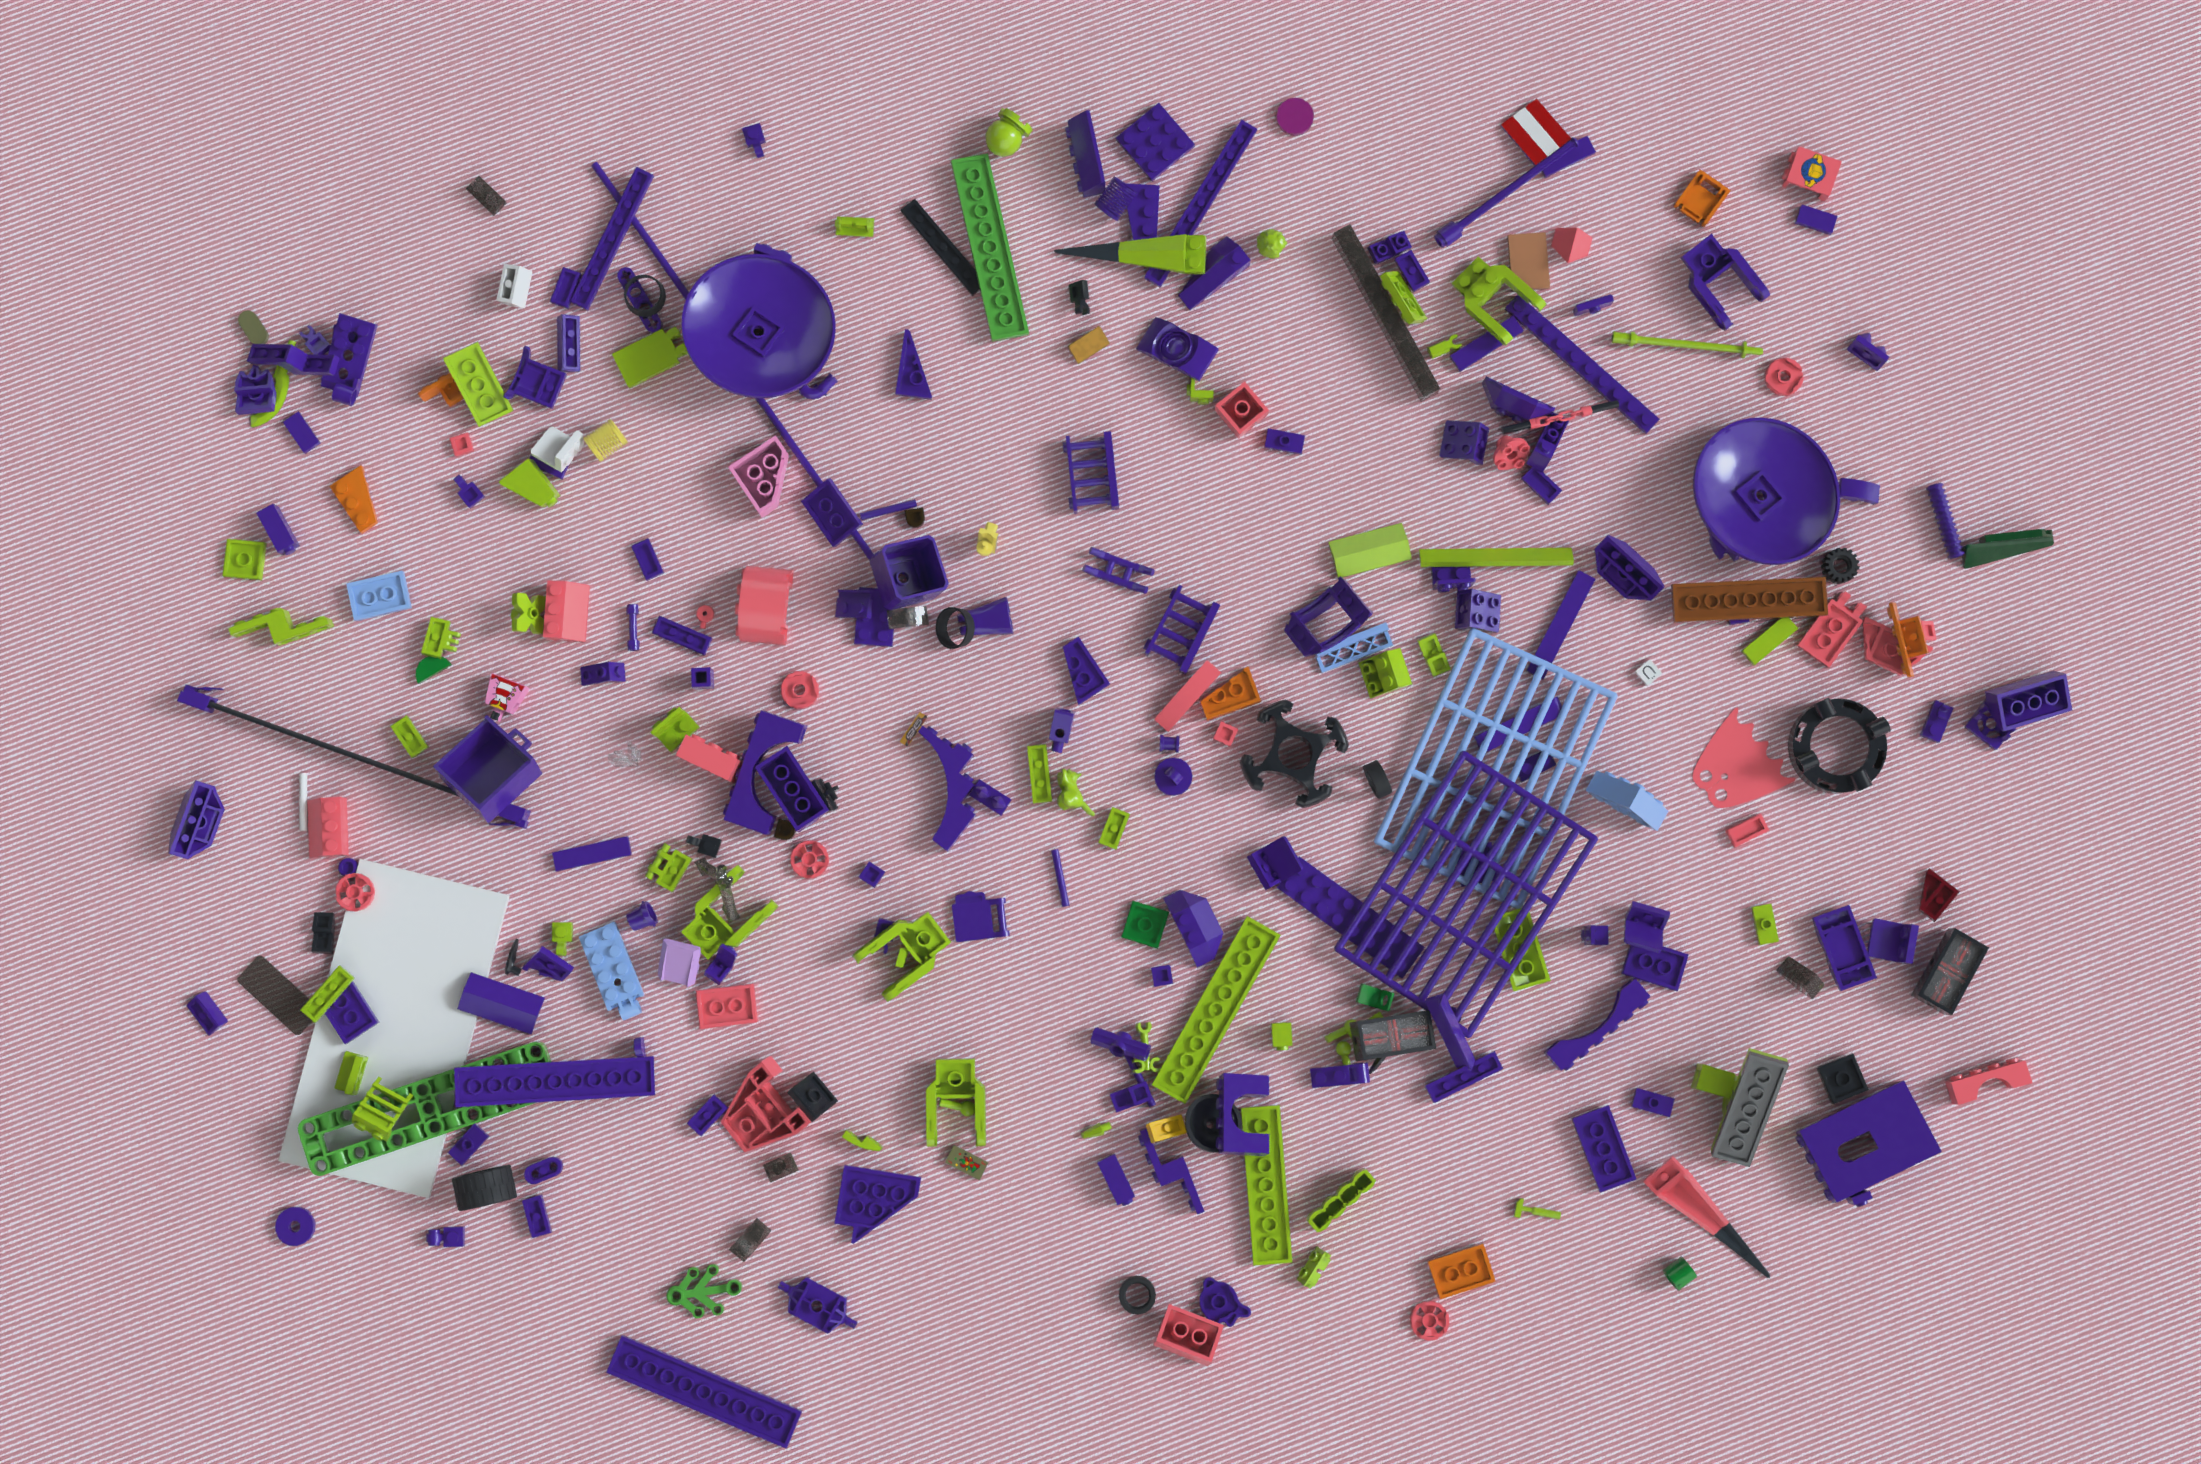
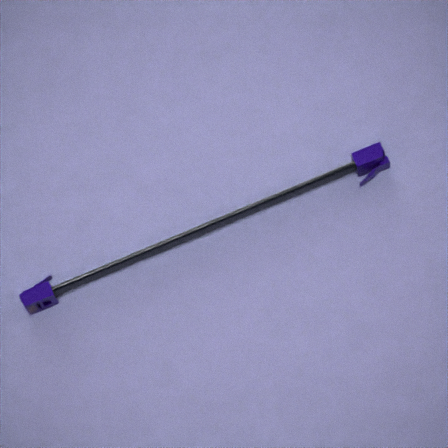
(191, 697)

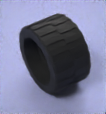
(484, 1187)

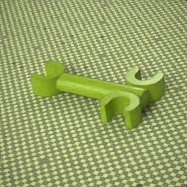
(1145, 1065)

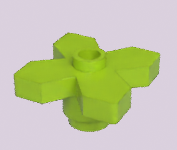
(527, 612)

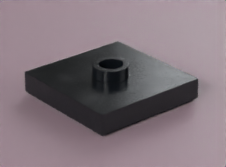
(1842, 1078)
(812, 1096)

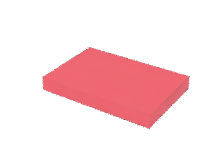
(726, 1006)

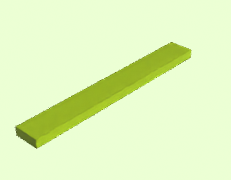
(1496, 557)

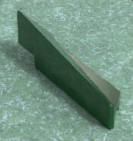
(2005, 545)

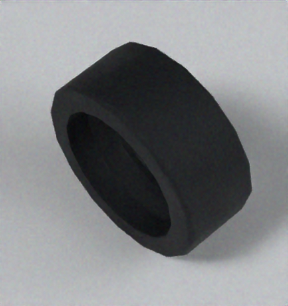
(1377, 779)
(1122, 1295)

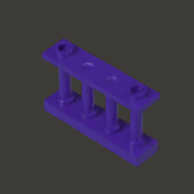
(1108, 480)
(1200, 628)

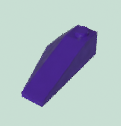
(1221, 265)

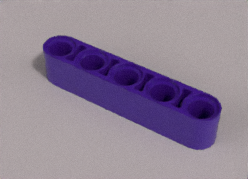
(1525, 725)

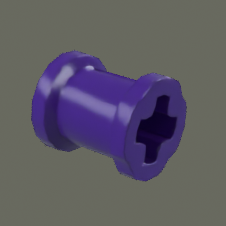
(1169, 743)

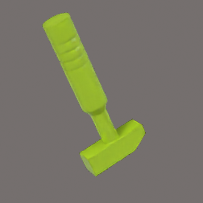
(1535, 1211)

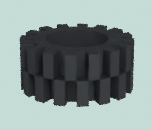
(1848, 557)

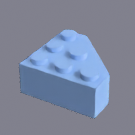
(1628, 799)

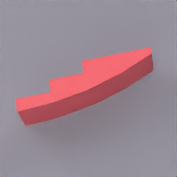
(1187, 696)

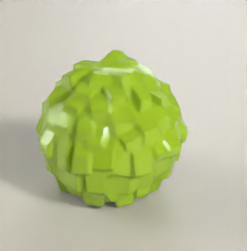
(1271, 243)

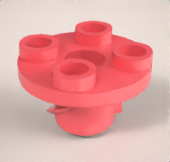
(1510, 453)

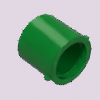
(1679, 1273)

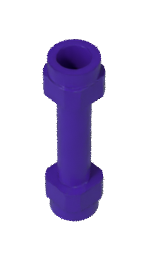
(632, 644)

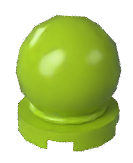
(1006, 134)

